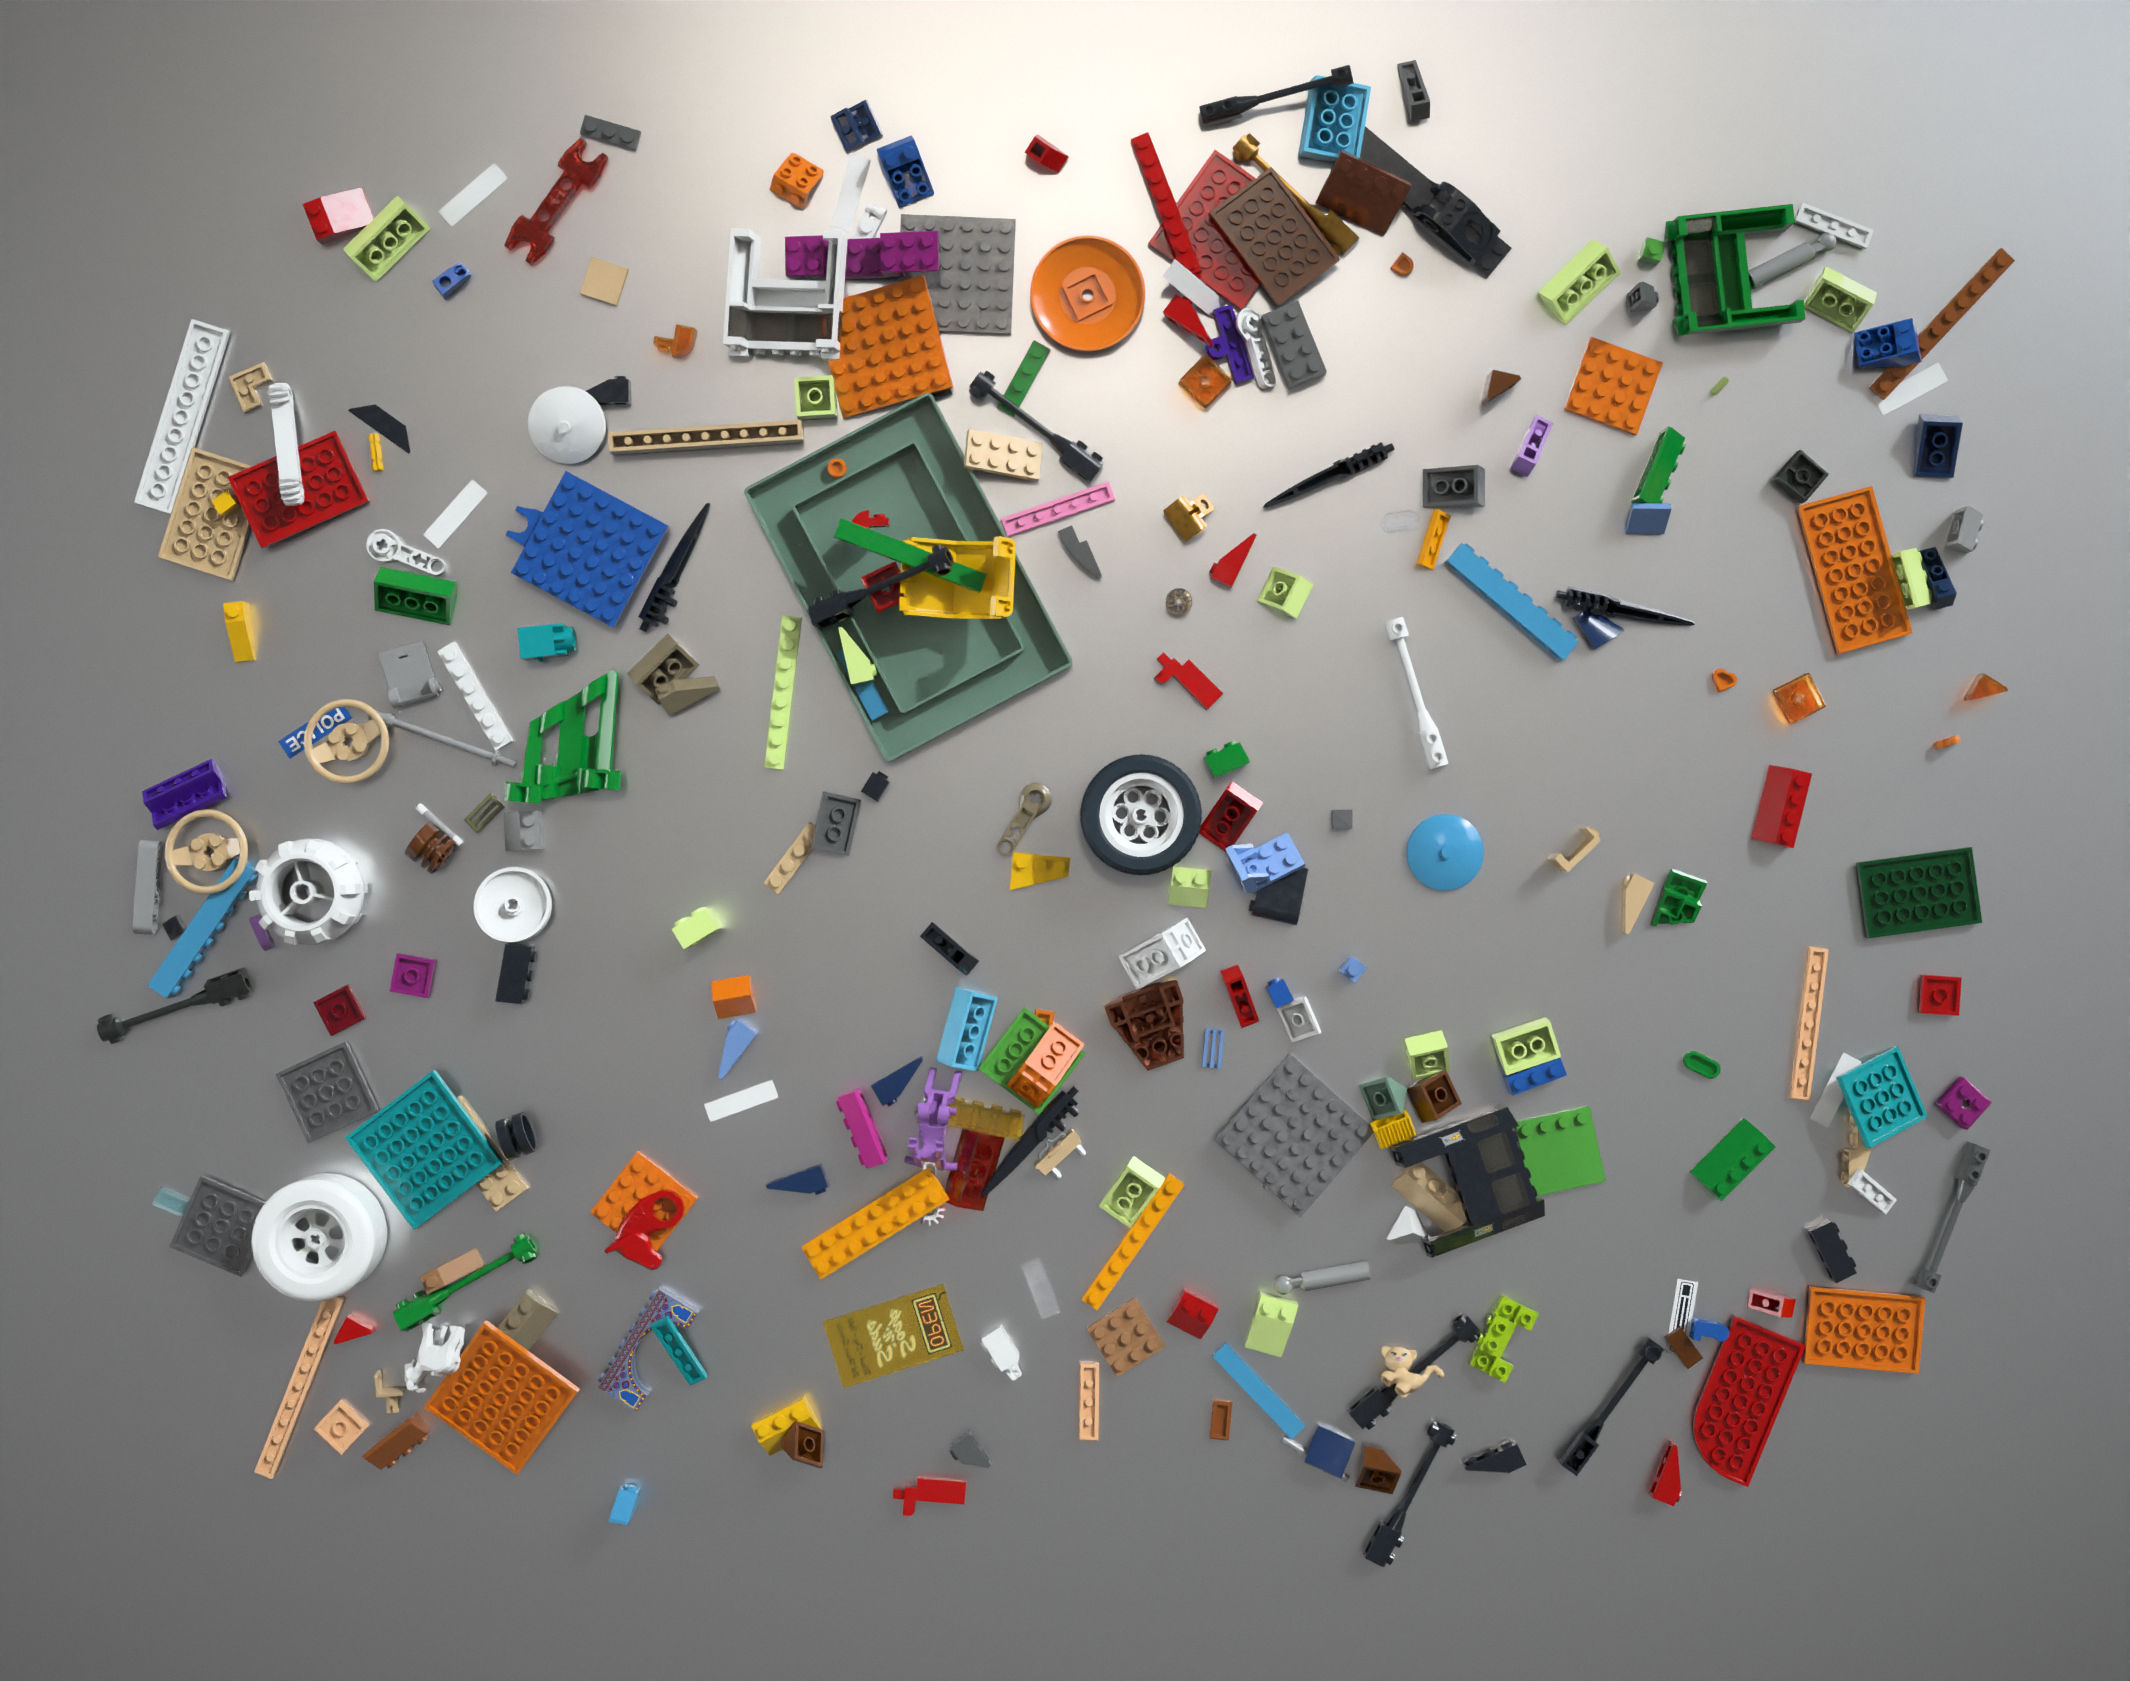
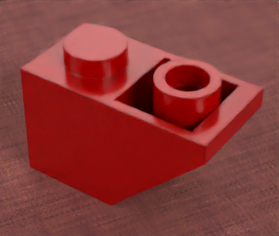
(1046, 153)

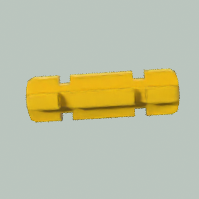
(375, 452)

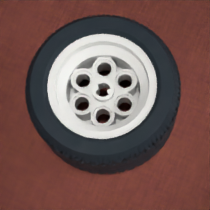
(1175, 798)

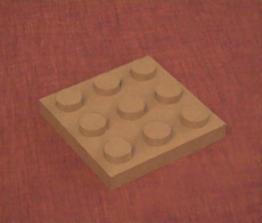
(1125, 1337)

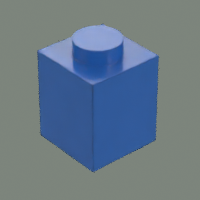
(1279, 992)

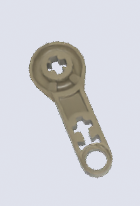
(1026, 813)

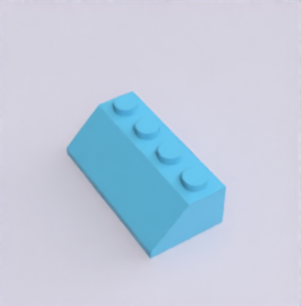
(966, 1029)

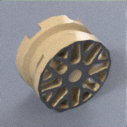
(1178, 602)

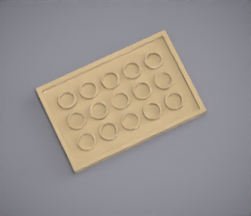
(196, 531)

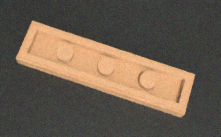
(1089, 1401)

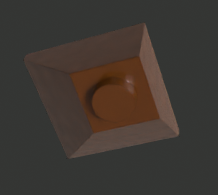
(1377, 1471)

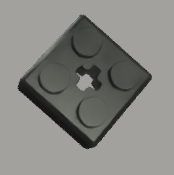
(1813, 476)

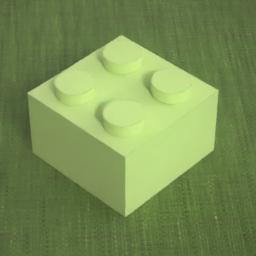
(815, 397)

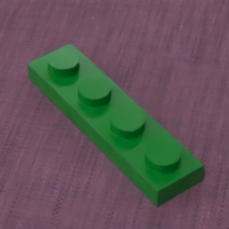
(1025, 375)

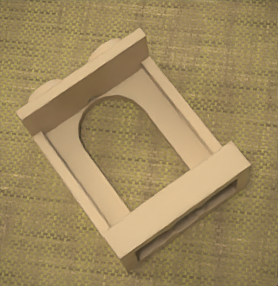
(1579, 853)

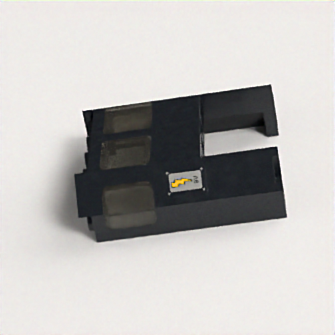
(1486, 1174)

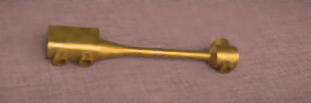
(1329, 225)

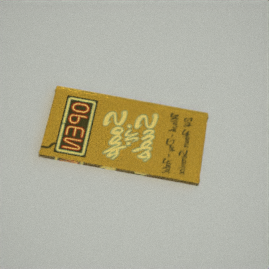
(893, 1335)

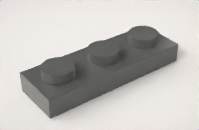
(610, 132)

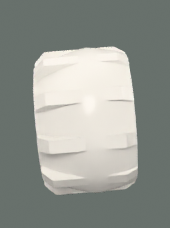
(347, 897)

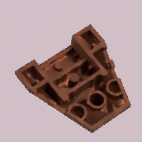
(1151, 1023)

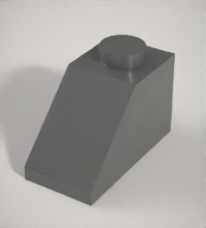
(969, 1451)

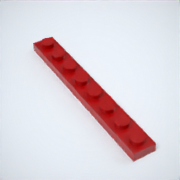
(1165, 203)

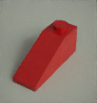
(1183, 315)
(1229, 565)
(1239, 996)
(1667, 1482)

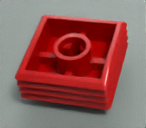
(884, 600)

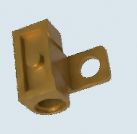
(1188, 515)

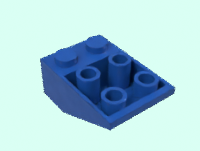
(905, 171)
(1888, 345)

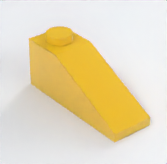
(239, 630)

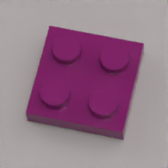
(412, 975)

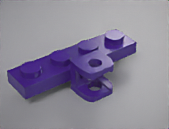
(1230, 345)

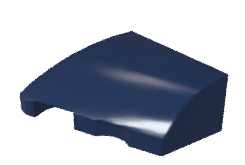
(1596, 628)

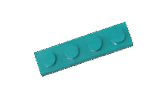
(679, 1350)

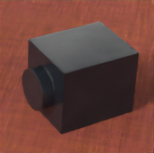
(876, 785)

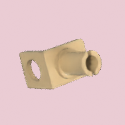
(389, 1393)

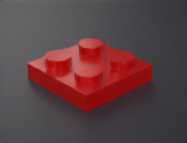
(1940, 995)

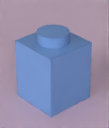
(1352, 969)

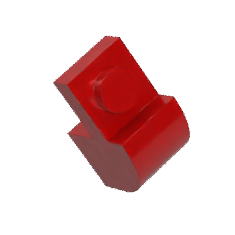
(879, 520)

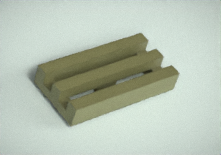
(496, 801)

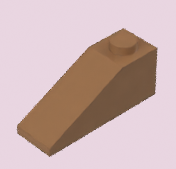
(451, 1271)

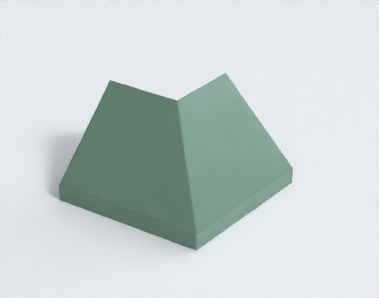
(1383, 1097)

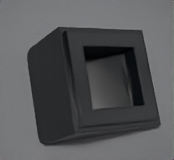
(174, 927)

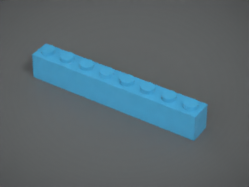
(1511, 602)
(200, 932)

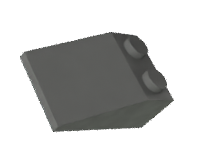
(1454, 487)

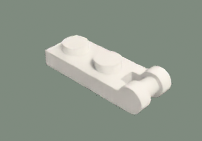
(867, 227)

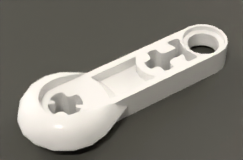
(1256, 346)
(398, 551)

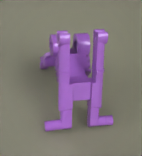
(934, 1118)

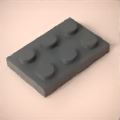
(835, 823)

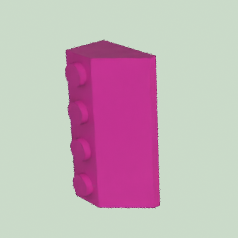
(863, 1128)

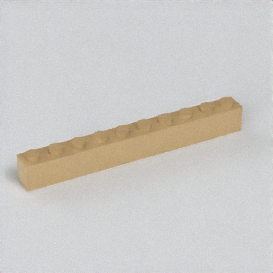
(706, 437)

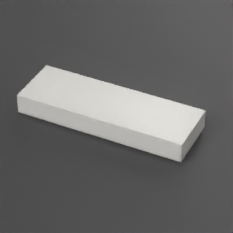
(1871, 1191)

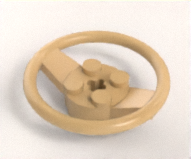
(336, 746)
(198, 852)

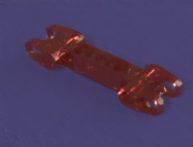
(576, 172)

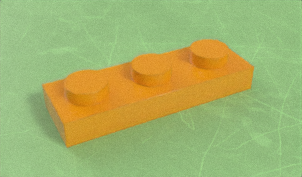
(1433, 539)

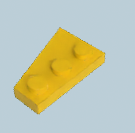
(1036, 869)

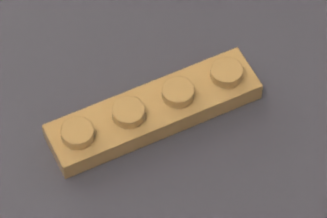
(791, 860)

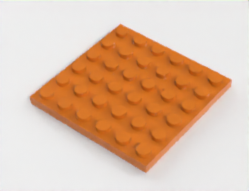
(889, 348)
(502, 1397)

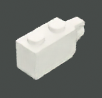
(1003, 1351)

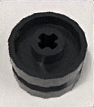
(516, 1136)

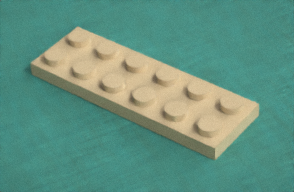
(502, 1183)

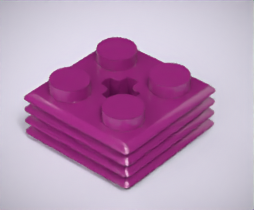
(1951, 1103)

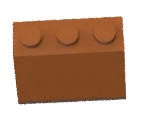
(398, 1442)

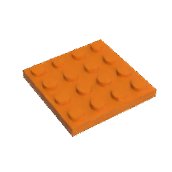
(1613, 386)
(635, 1182)

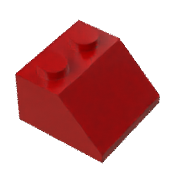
(1193, 1314)

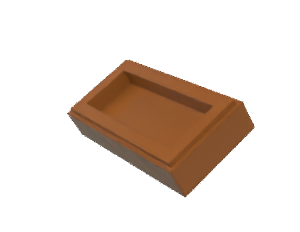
(1220, 1419)

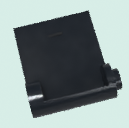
(1281, 899)

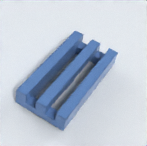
(1205, 1048)

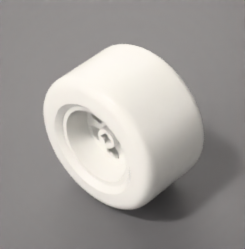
(348, 1206)

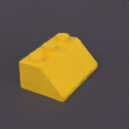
(773, 1426)

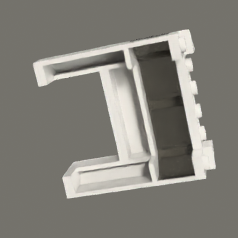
(783, 313)

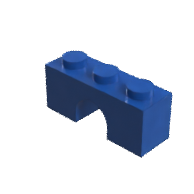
(1534, 1076)

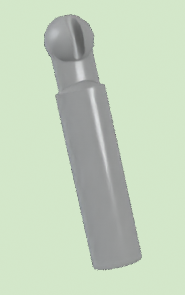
(1790, 260)
(1325, 1277)

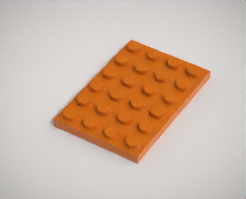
(1864, 1329)

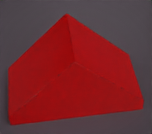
(353, 1328)

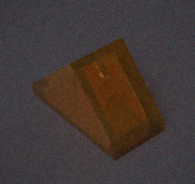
(1984, 686)

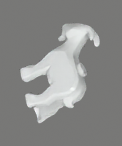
(434, 1356)

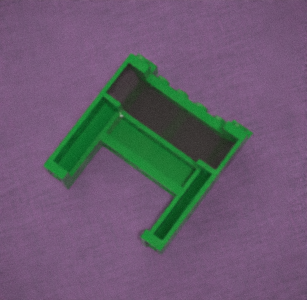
(1714, 272)

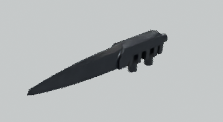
(1340, 469)
(669, 578)
(1612, 607)
(1035, 1134)

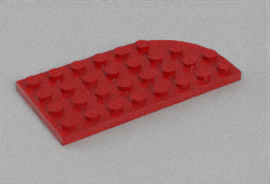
(1743, 1398)

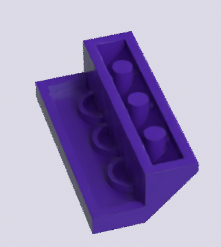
(184, 794)

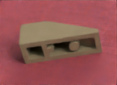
(684, 692)

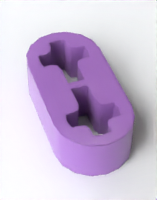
(263, 936)

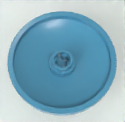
(1445, 852)

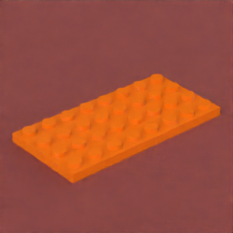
(1854, 570)

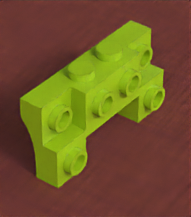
(1497, 1335)

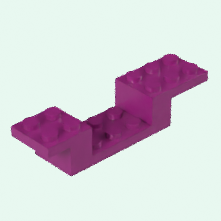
(866, 257)

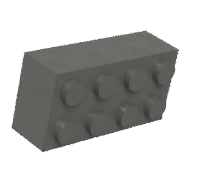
(1293, 345)

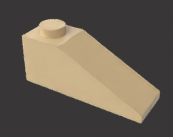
(1634, 895)

